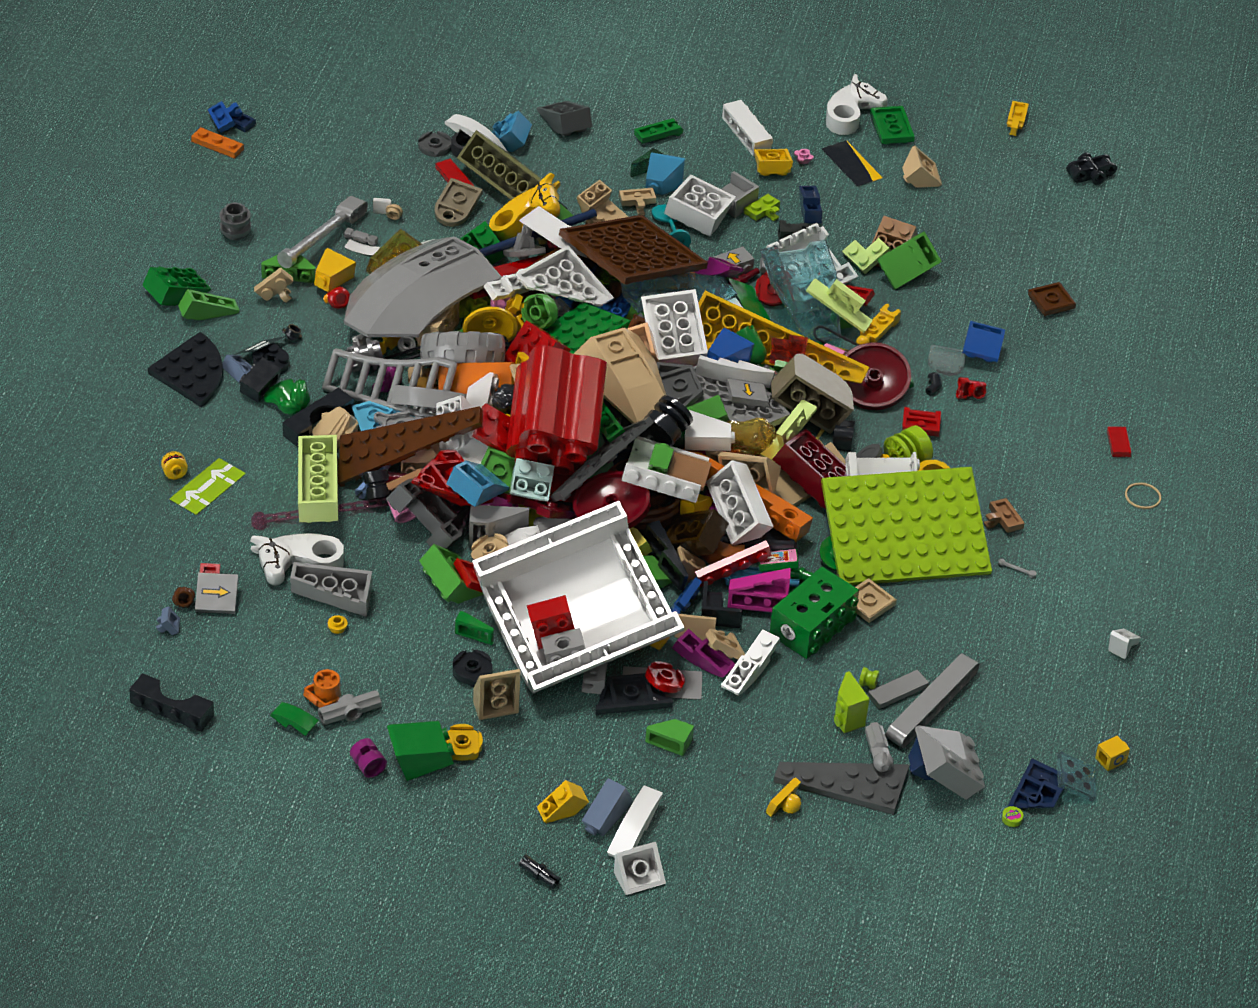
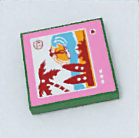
(780, 560)

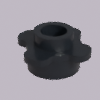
(292, 332)

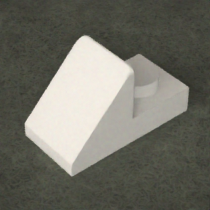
(1122, 641)

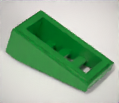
(473, 628)

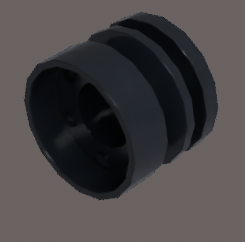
(669, 420)

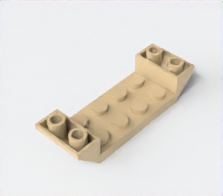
(597, 198)

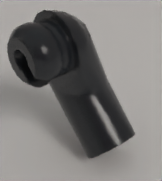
(935, 381)

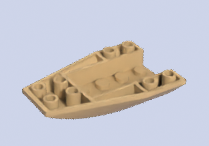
(631, 374)

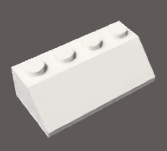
(739, 503)

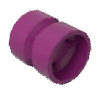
(368, 758)

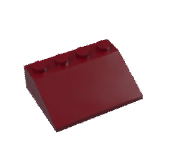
(808, 463)

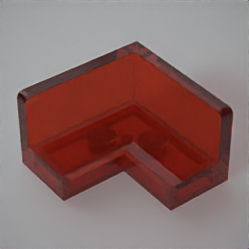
(786, 349)

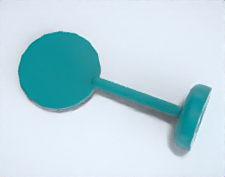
(680, 235)

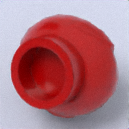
(337, 297)

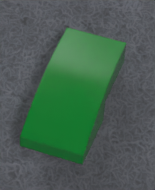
(291, 715)

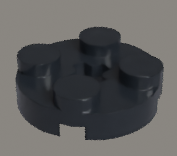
(274, 353)
(467, 675)

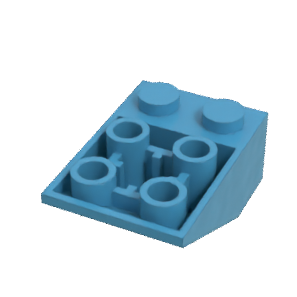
(475, 483)

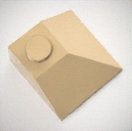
(920, 170)

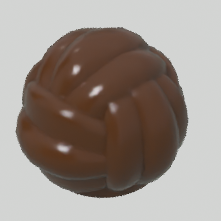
(183, 597)

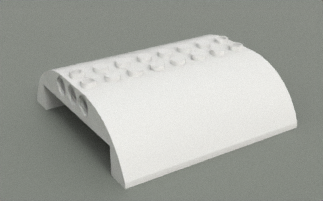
(605, 587)

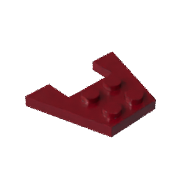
(547, 509)

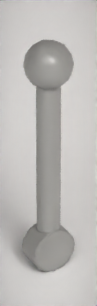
(1032, 574)

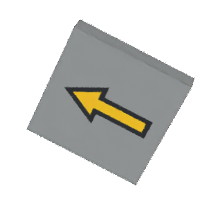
(747, 393)
(216, 593)

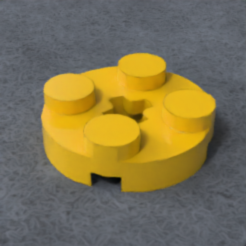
(472, 739)

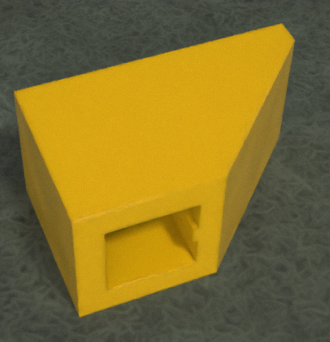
(563, 802)

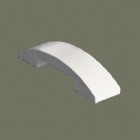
(469, 126)

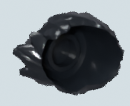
(503, 398)

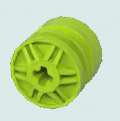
(909, 441)

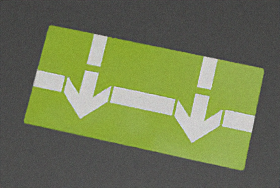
(207, 486)

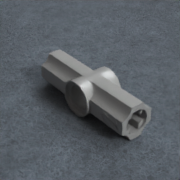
(349, 707)

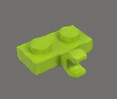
(764, 206)

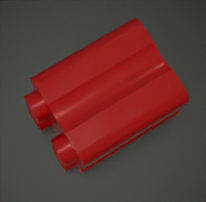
(556, 408)

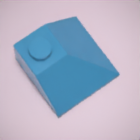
(664, 173)

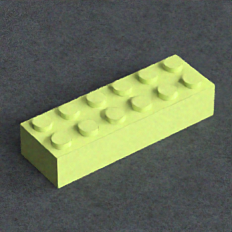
(317, 478)

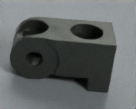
(786, 229)

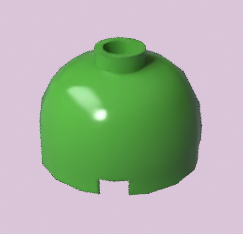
(540, 310)

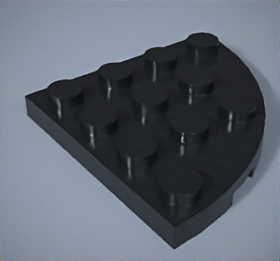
(191, 369)

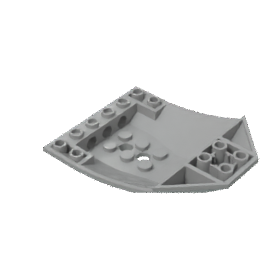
(407, 297)

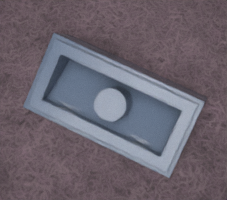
(236, 366)

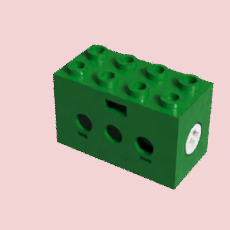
(814, 612)

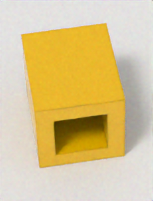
(1112, 753)

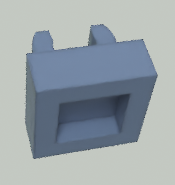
(168, 621)

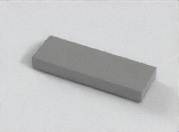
(898, 689)

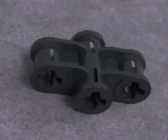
(1091, 168)

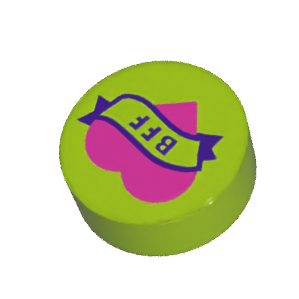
(1012, 816)

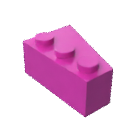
(759, 591)

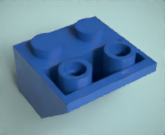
(983, 341)

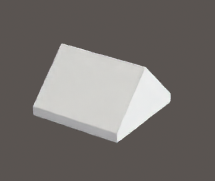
(639, 868)

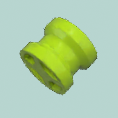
(868, 678)

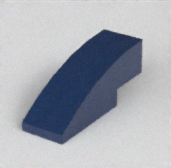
(810, 204)

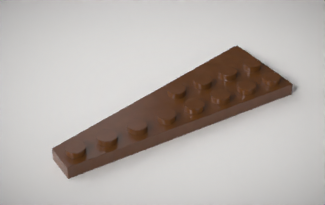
(393, 443)

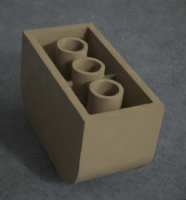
(814, 383)

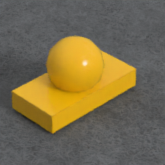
(786, 799)

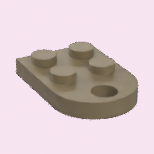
(458, 201)

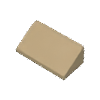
(697, 624)

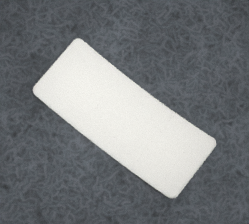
(361, 248)

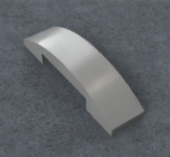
(420, 396)

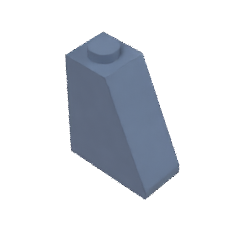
(607, 808)

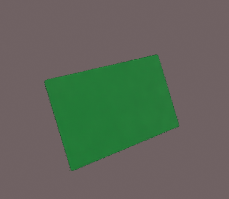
(749, 298)

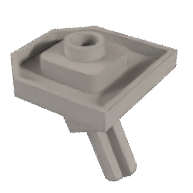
(524, 245)

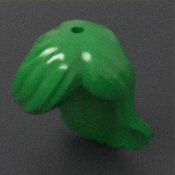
(289, 396)

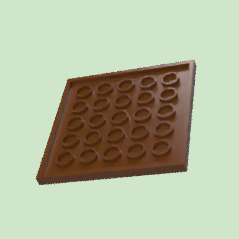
(633, 249)

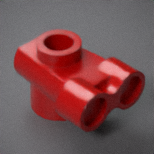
(970, 388)

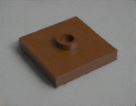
(1051, 298)

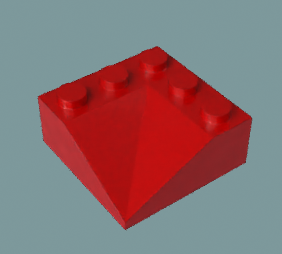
(528, 338)

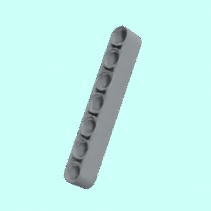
(932, 700)

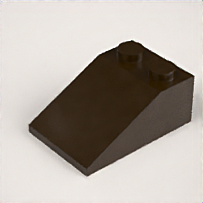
(698, 531)

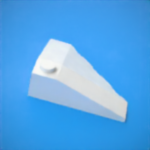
(565, 276)

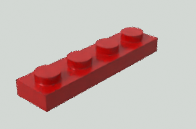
(734, 563)

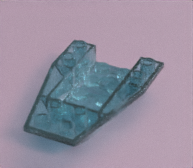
(792, 274)
(680, 282)

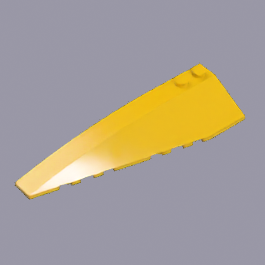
(720, 314)

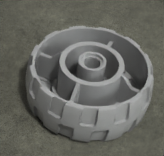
(463, 346)

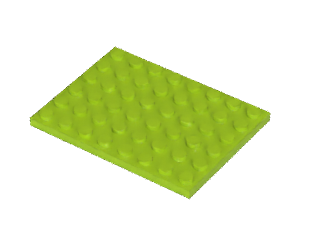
(906, 526)

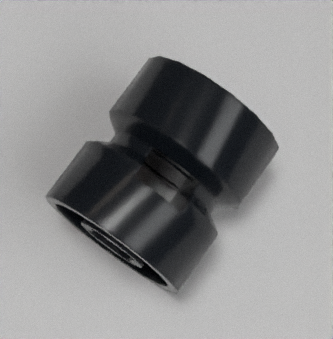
(377, 484)

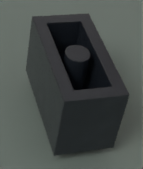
(259, 379)

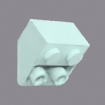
(531, 480)

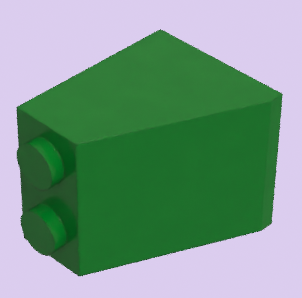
(421, 747)

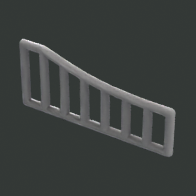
(384, 363)

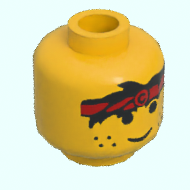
(174, 465)

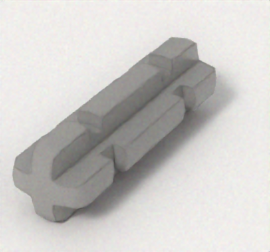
(361, 237)

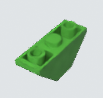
(301, 271)

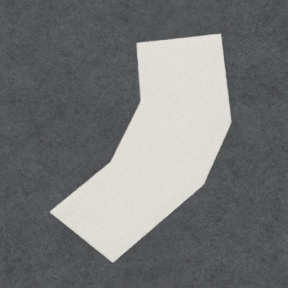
(548, 227)

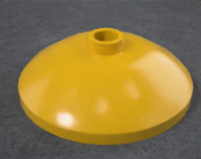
(491, 320)

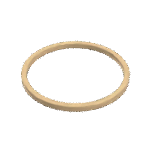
(1142, 507)

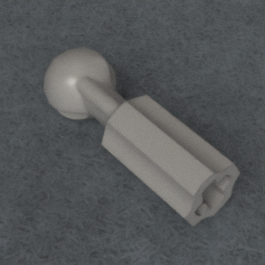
(878, 747)

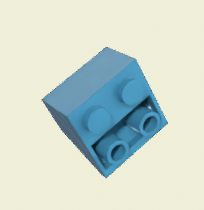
(512, 131)

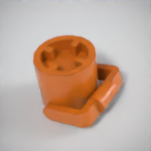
(325, 687)

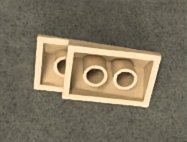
(763, 470)

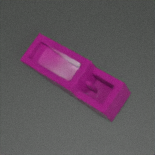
(720, 267)
(702, 655)

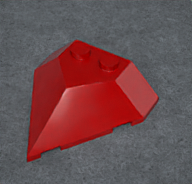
(435, 476)

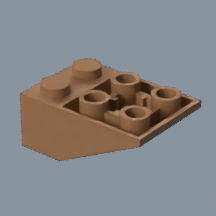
(894, 232)

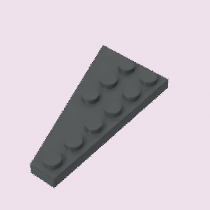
(603, 455)
(848, 782)

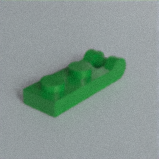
(658, 130)

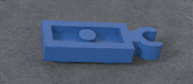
(689, 591)

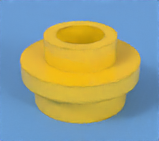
(337, 624)

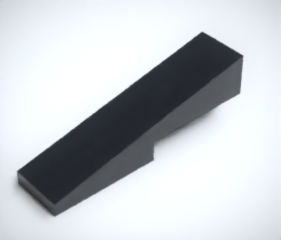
(663, 548)

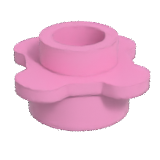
(803, 156)

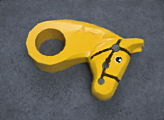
(506, 221)

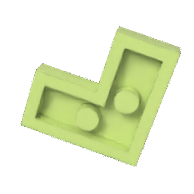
(865, 258)

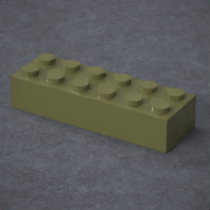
(497, 166)

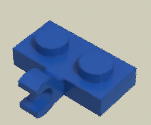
(223, 116)

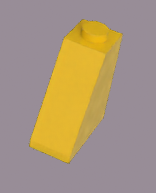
(333, 270)

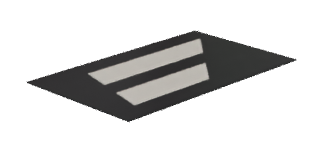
(260, 345)

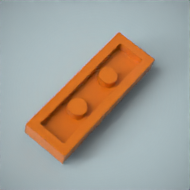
(217, 142)

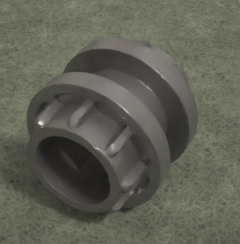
(235, 221)
(371, 349)

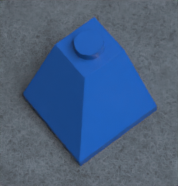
(731, 347)

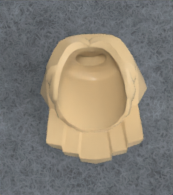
(336, 423)

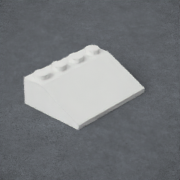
(676, 326)

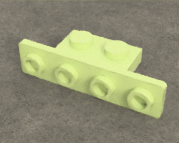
(842, 302)
(790, 427)

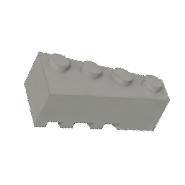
(333, 585)

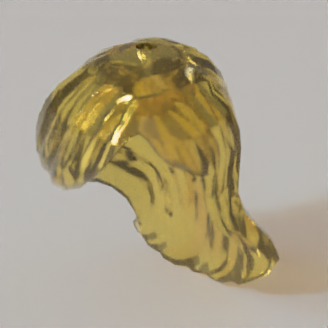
(752, 436)

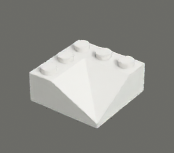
(699, 205)

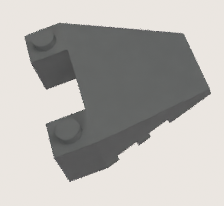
(437, 514)

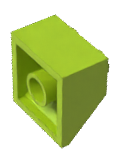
(851, 705)

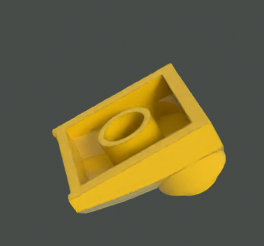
(773, 161)

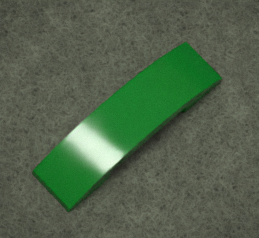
(609, 425)

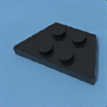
(629, 694)

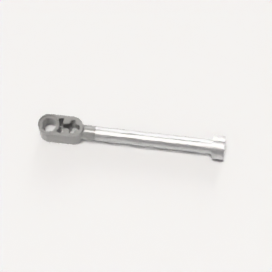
(348, 210)

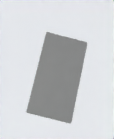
(691, 689)

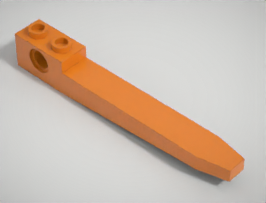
(783, 515)

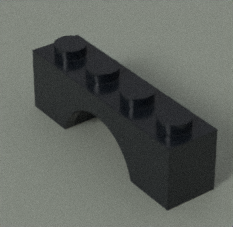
(302, 422)
(192, 712)

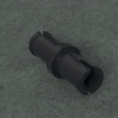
(539, 871)

